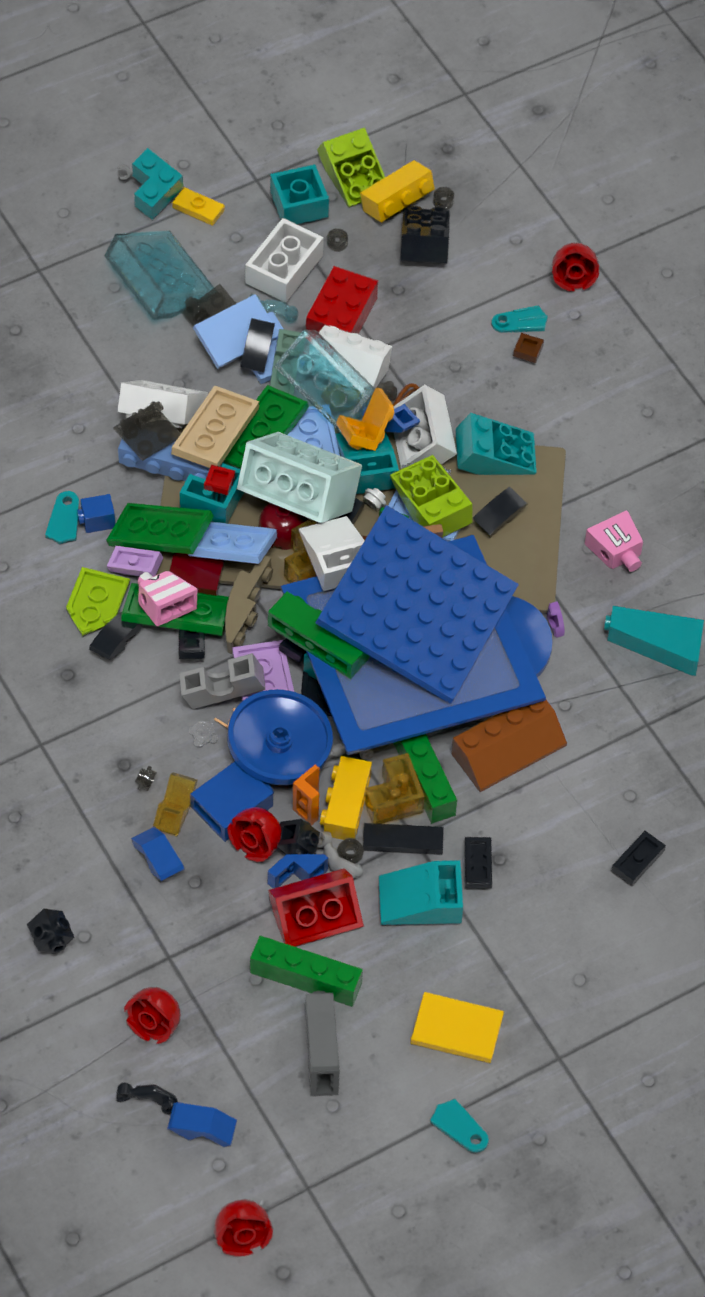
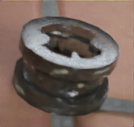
(443, 192)
(343, 240)

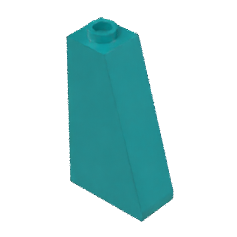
(658, 636)

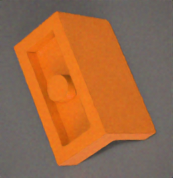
(307, 795)

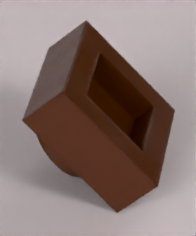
(528, 348)

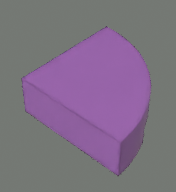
(555, 619)

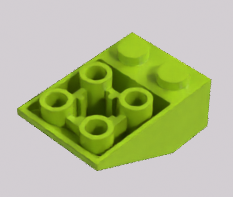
(351, 164)
(433, 496)

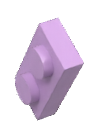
(134, 561)

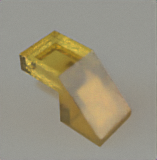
(176, 804)

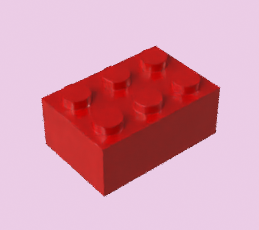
(343, 302)

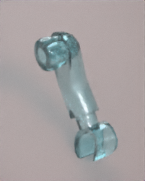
(285, 311)

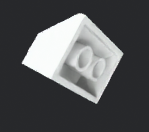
(367, 356)
(178, 402)
(433, 432)

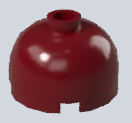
(282, 520)

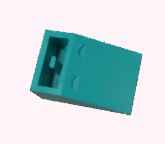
(494, 447)
(375, 464)
(422, 894)

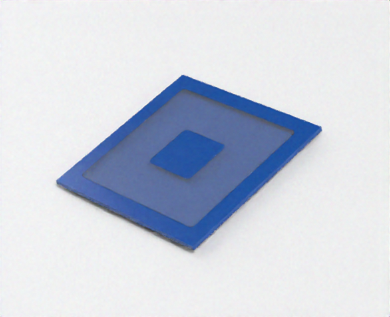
(387, 707)

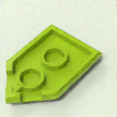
(96, 599)

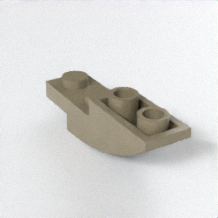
(242, 602)

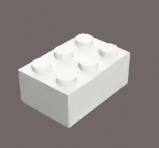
(284, 260)

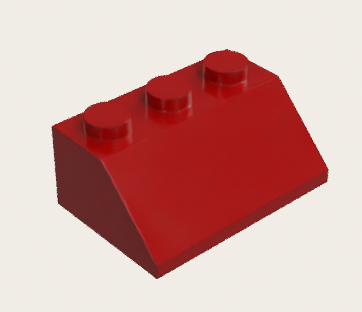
(316, 907)

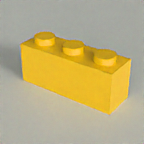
(397, 191)
(346, 797)

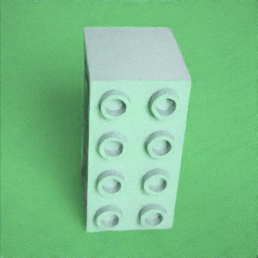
(299, 477)

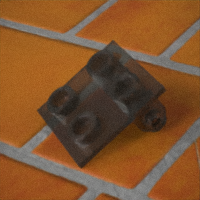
(208, 305)
(147, 430)

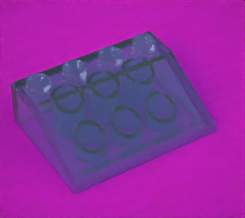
(157, 271)

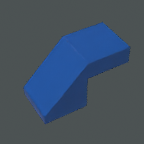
(402, 420)
(158, 853)
(301, 865)
(196, 1121)

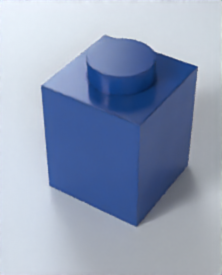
(96, 513)

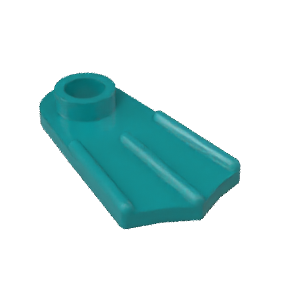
(520, 320)
(64, 518)
(459, 1125)

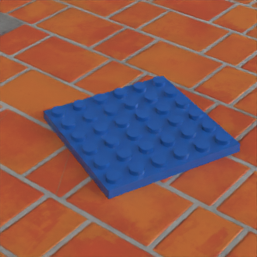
(417, 604)

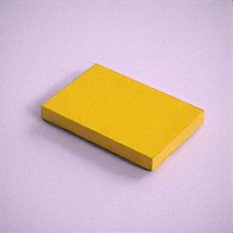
(457, 1027)

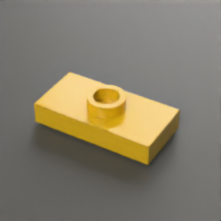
(198, 206)

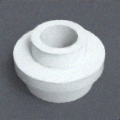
(374, 498)

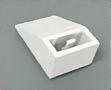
(331, 549)

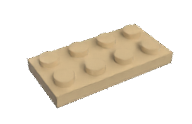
(215, 427)

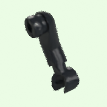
(151, 1092)

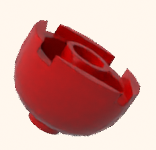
(575, 267)
(255, 833)
(153, 1014)
(242, 1227)

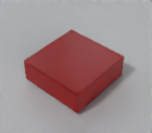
(219, 480)

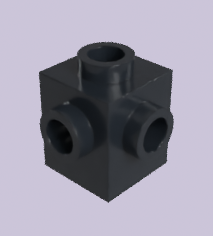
(298, 837)
(50, 931)

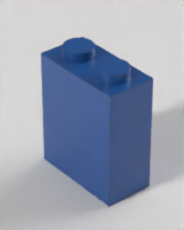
(227, 796)

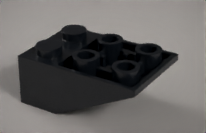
(425, 235)

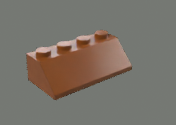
(508, 743)

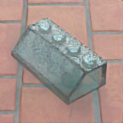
(325, 377)

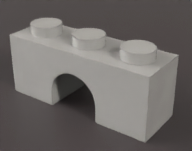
(206, 688)

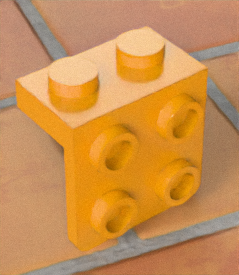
(371, 429)

